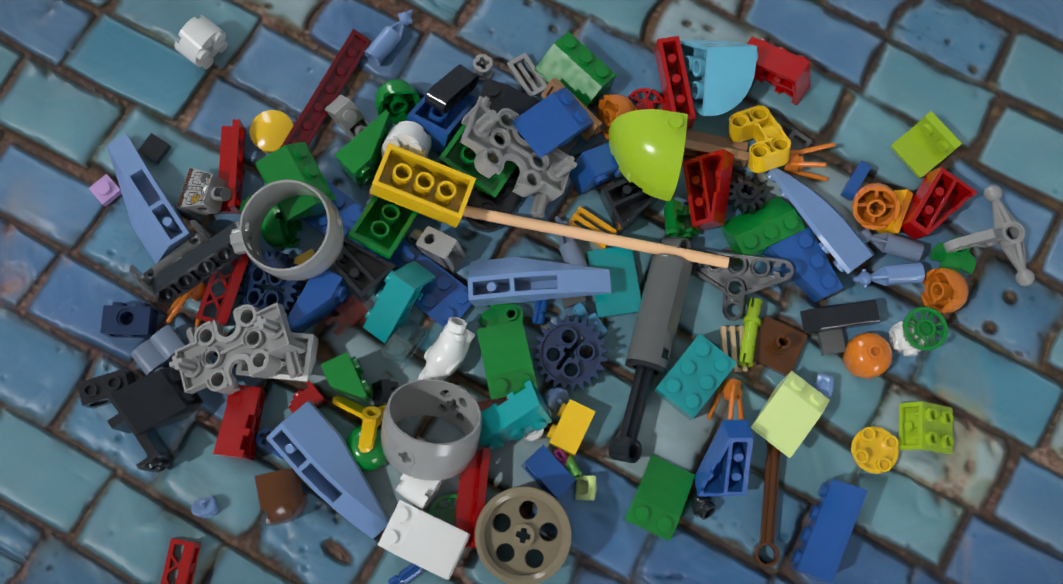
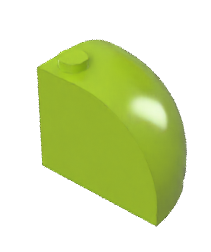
(650, 149)

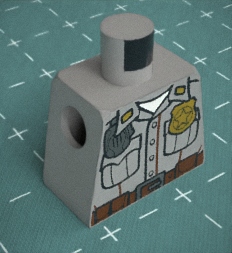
(202, 193)
(439, 247)

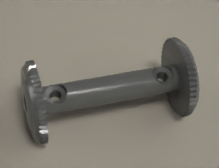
(144, 280)

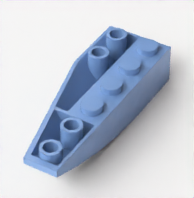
(146, 202)
(825, 222)
(532, 280)
(328, 467)

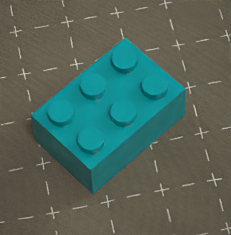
(695, 377)

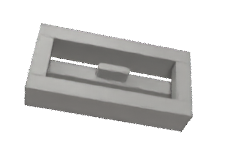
(517, 61)

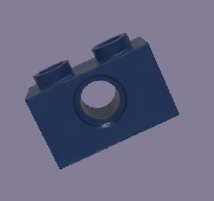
(115, 318)

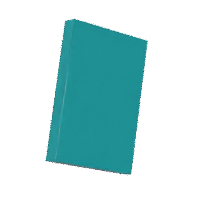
(624, 282)

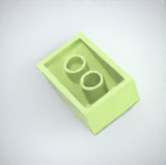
(790, 413)

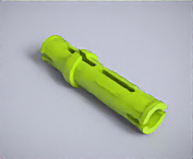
(751, 324)

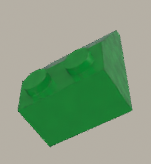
(363, 153)
(462, 159)
(383, 226)
(506, 358)
(659, 498)

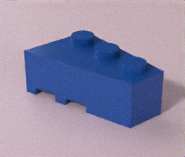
(594, 169)
(813, 270)
(726, 461)

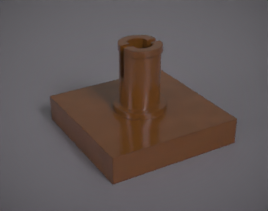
(778, 346)

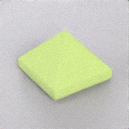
(586, 488)

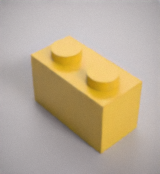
(571, 427)

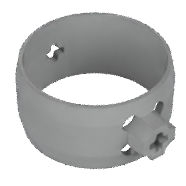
(246, 237)
(427, 459)

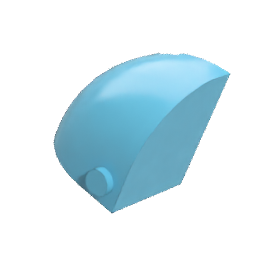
(718, 73)

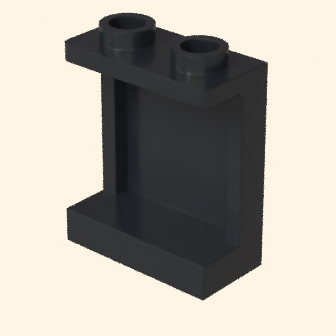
(153, 445)

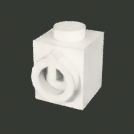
(898, 342)

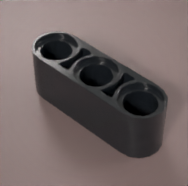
(451, 89)

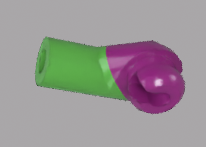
(568, 462)

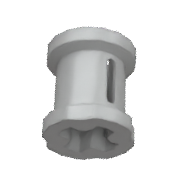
(487, 63)

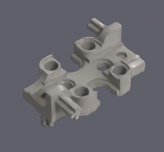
(542, 182)
(273, 343)

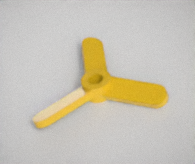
(371, 419)

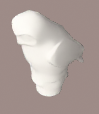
(448, 350)

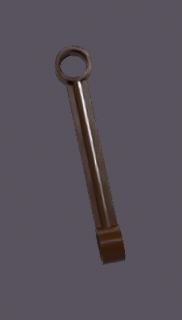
(769, 505)

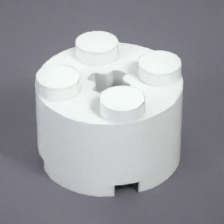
(201, 41)
(409, 137)
(418, 491)

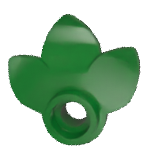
(956, 260)
(499, 314)

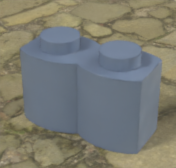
(158, 350)

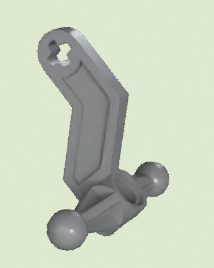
(1003, 223)

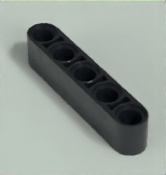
(195, 267)

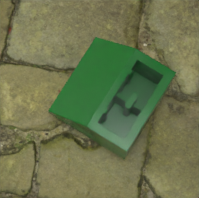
(345, 377)

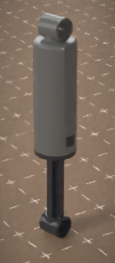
(652, 341)

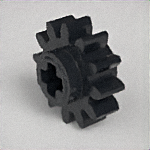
(746, 195)

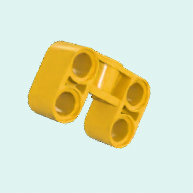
(771, 144)

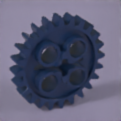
(264, 298)
(555, 339)

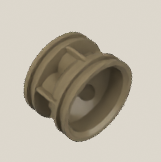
(489, 538)

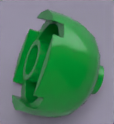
(397, 98)
(279, 232)
(370, 460)

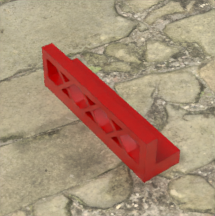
(232, 164)
(229, 295)
(472, 494)
(187, 564)

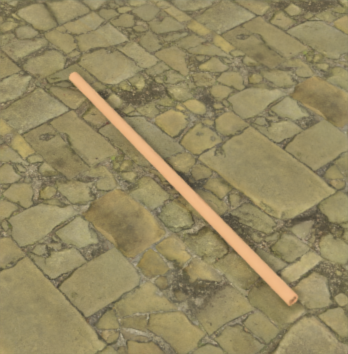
(593, 236)

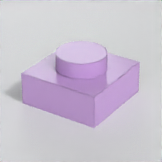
(105, 190)

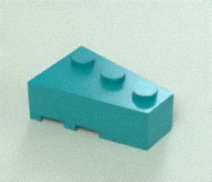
(396, 300)
(514, 417)

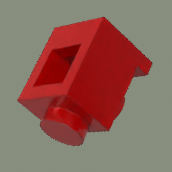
(305, 395)

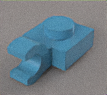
(579, 310)

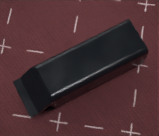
(840, 316)

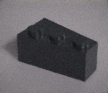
(625, 203)
(361, 268)

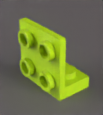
(925, 145)
(925, 427)

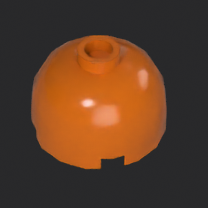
(612, 107)
(875, 206)
(944, 290)
(867, 355)

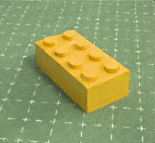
(422, 185)

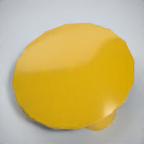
(270, 130)
(875, 450)

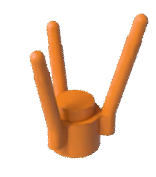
(796, 162)
(194, 294)
(731, 391)

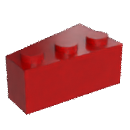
(782, 69)
(708, 188)
(934, 201)
(241, 423)

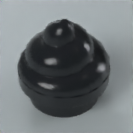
(703, 506)

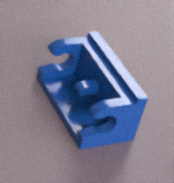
(548, 472)

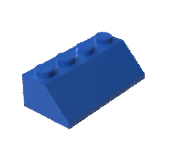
(828, 530)

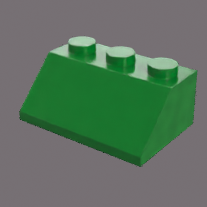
(576, 69)
(297, 164)
(764, 228)

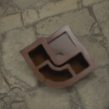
(281, 496)

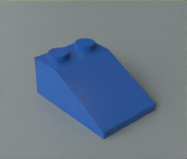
(553, 122)
(438, 125)
(317, 301)

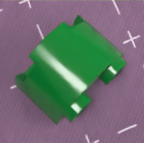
(678, 220)

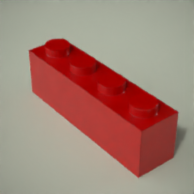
(674, 77)

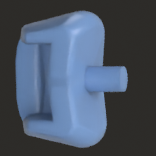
(824, 384)
(555, 398)
(205, 507)

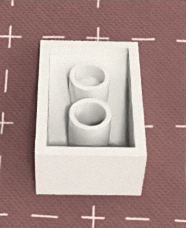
(424, 539)

